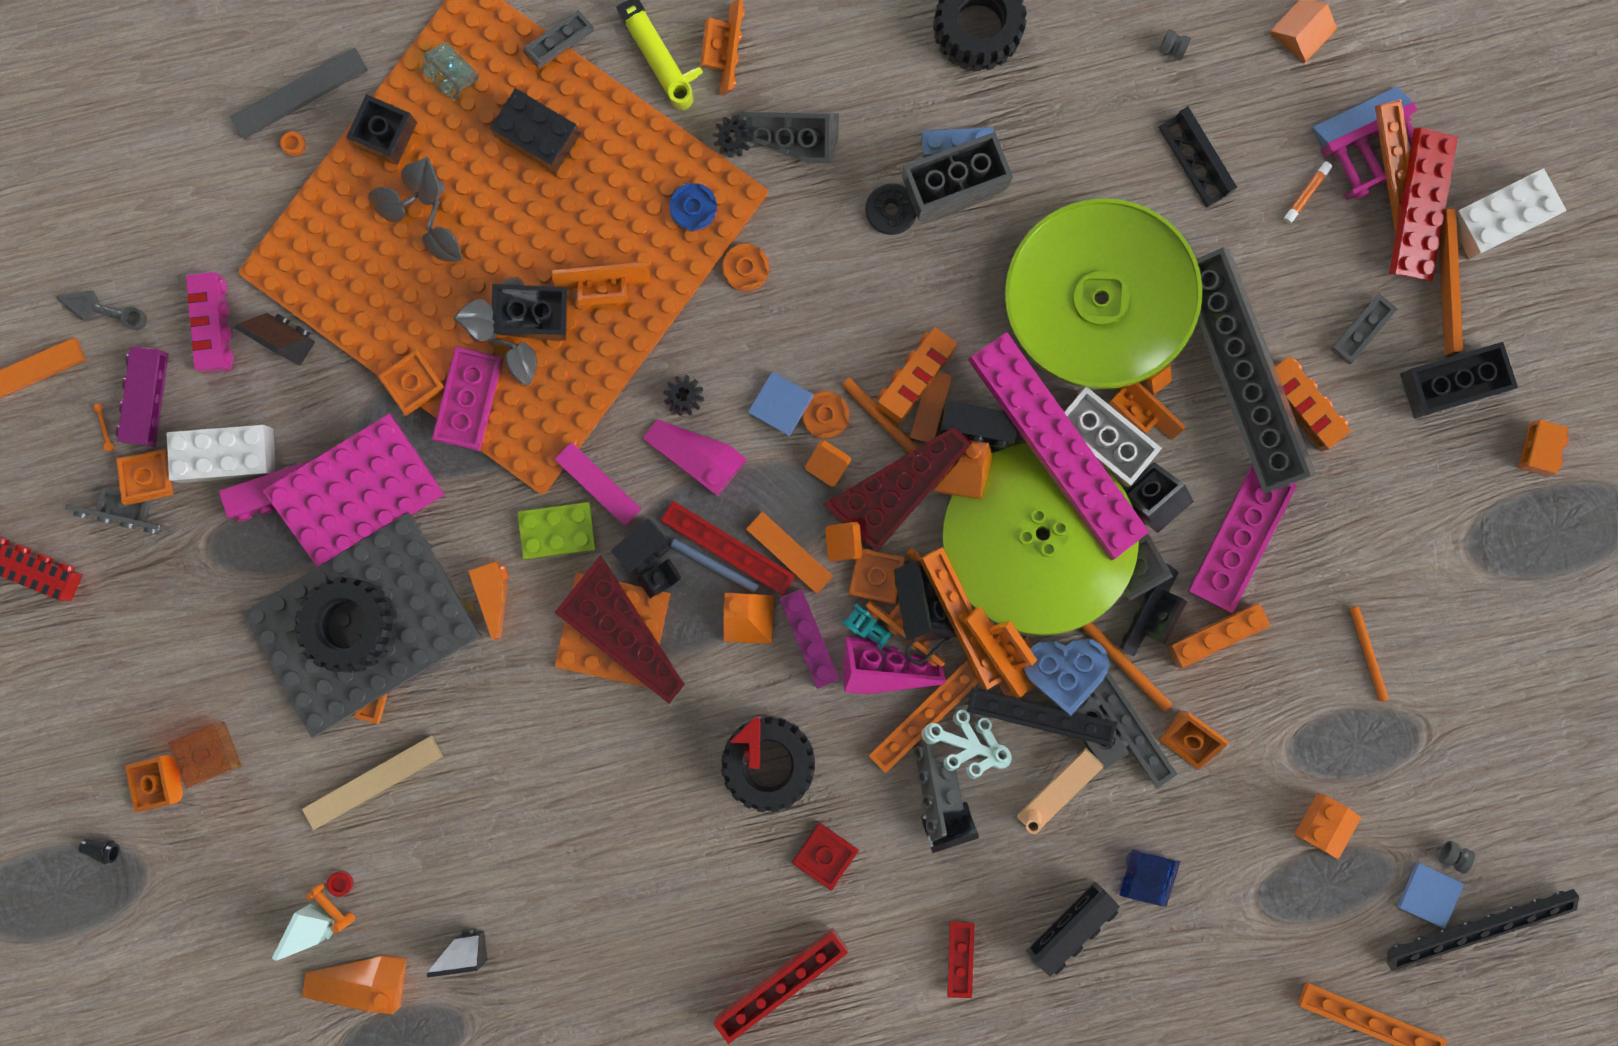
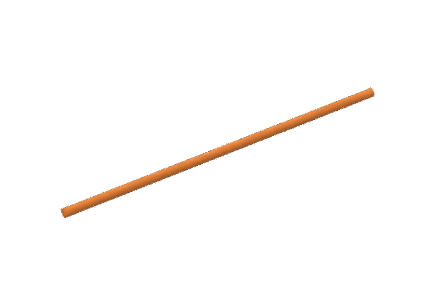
(1090, 629)

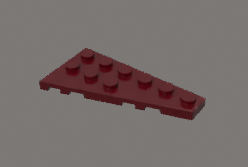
(895, 491)
(612, 623)

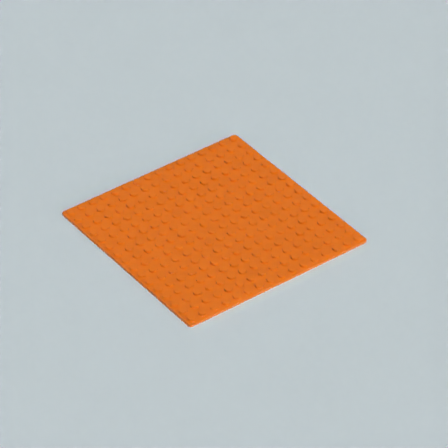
(510, 223)

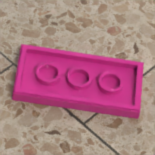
(467, 398)

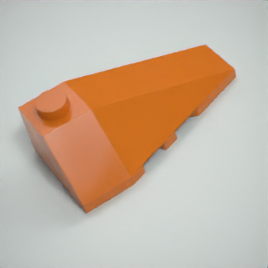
(361, 985)

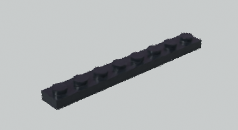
(1483, 929)

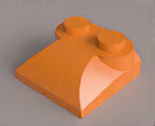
(154, 783)

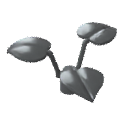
(420, 179)
(478, 322)

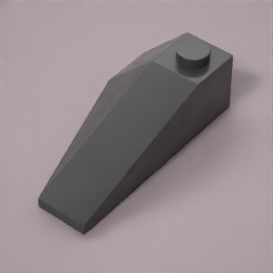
(801, 135)

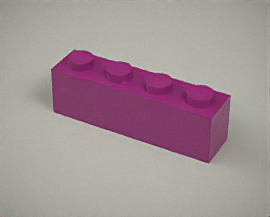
(142, 396)
(809, 638)

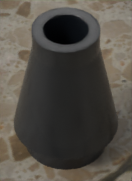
(100, 850)

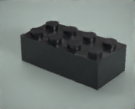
(1458, 380)

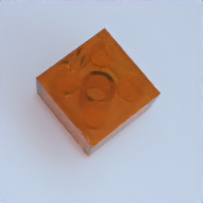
(205, 754)

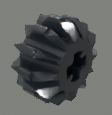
(724, 138)
(691, 398)

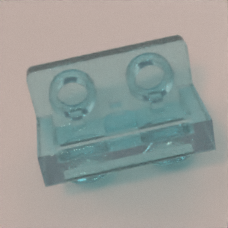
(448, 70)

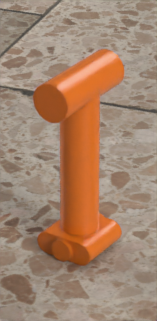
(330, 909)

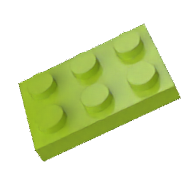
(556, 531)

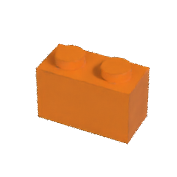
(1543, 448)

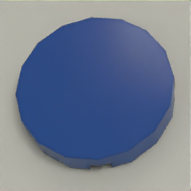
(693, 207)

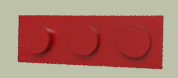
(960, 959)

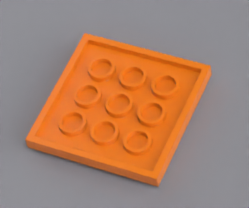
(582, 656)

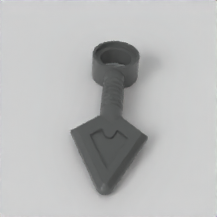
(87, 305)

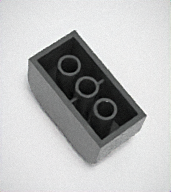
(957, 177)

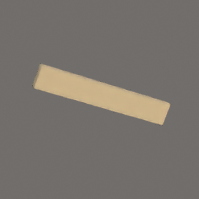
(372, 783)

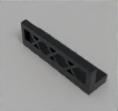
(1205, 152)

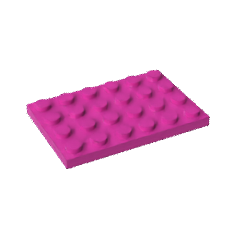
(353, 490)

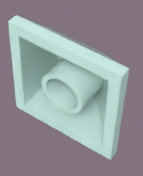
(306, 929)

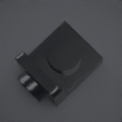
(659, 578)

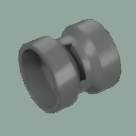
(1180, 46)
(1459, 858)

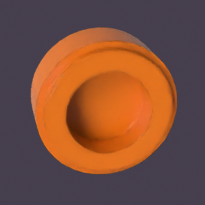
(293, 144)

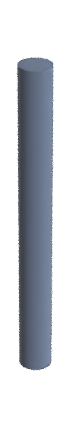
(715, 566)

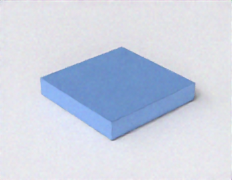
(781, 404)
(1430, 895)

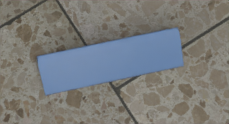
(1356, 116)

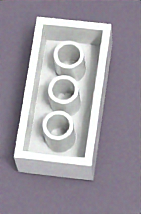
(1507, 213)
(1111, 437)
(221, 453)

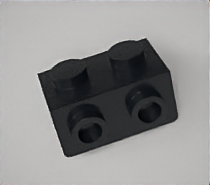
(959, 829)

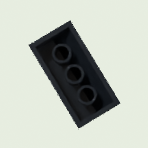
(1073, 929)

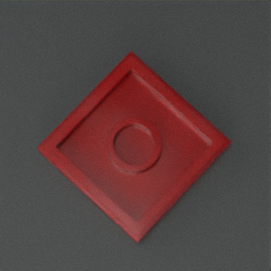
(825, 856)

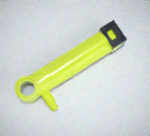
(657, 55)

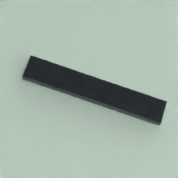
(1042, 717)

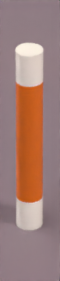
(1307, 193)

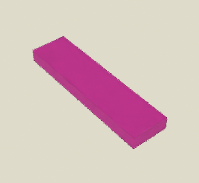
(598, 484)

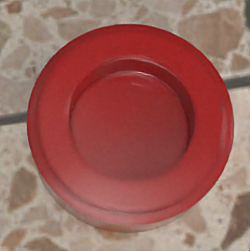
(340, 883)

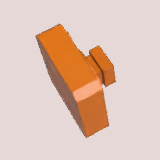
(827, 463)
(843, 542)

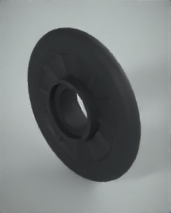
(876, 211)

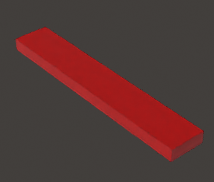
(728, 548)

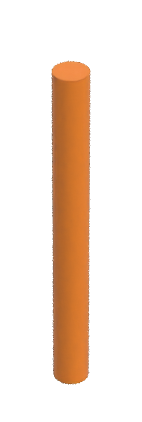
(1369, 653)

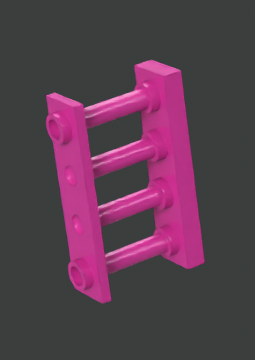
(1360, 139)

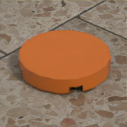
(745, 267)
(826, 415)

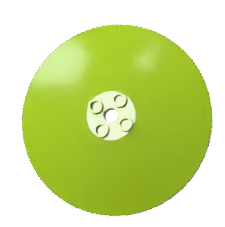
(1111, 251)
(1012, 573)

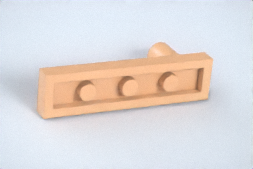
(1060, 791)

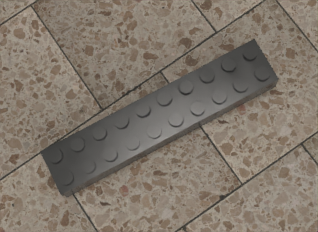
(1250, 376)

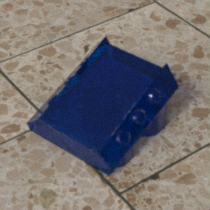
(1149, 877)

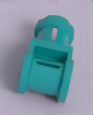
(866, 625)

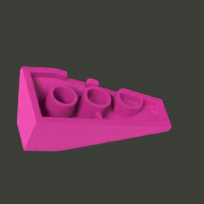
(701, 457)
(876, 671)

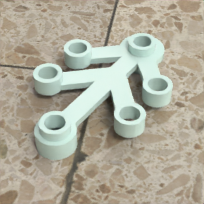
(970, 745)

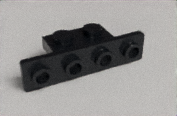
(1155, 617)

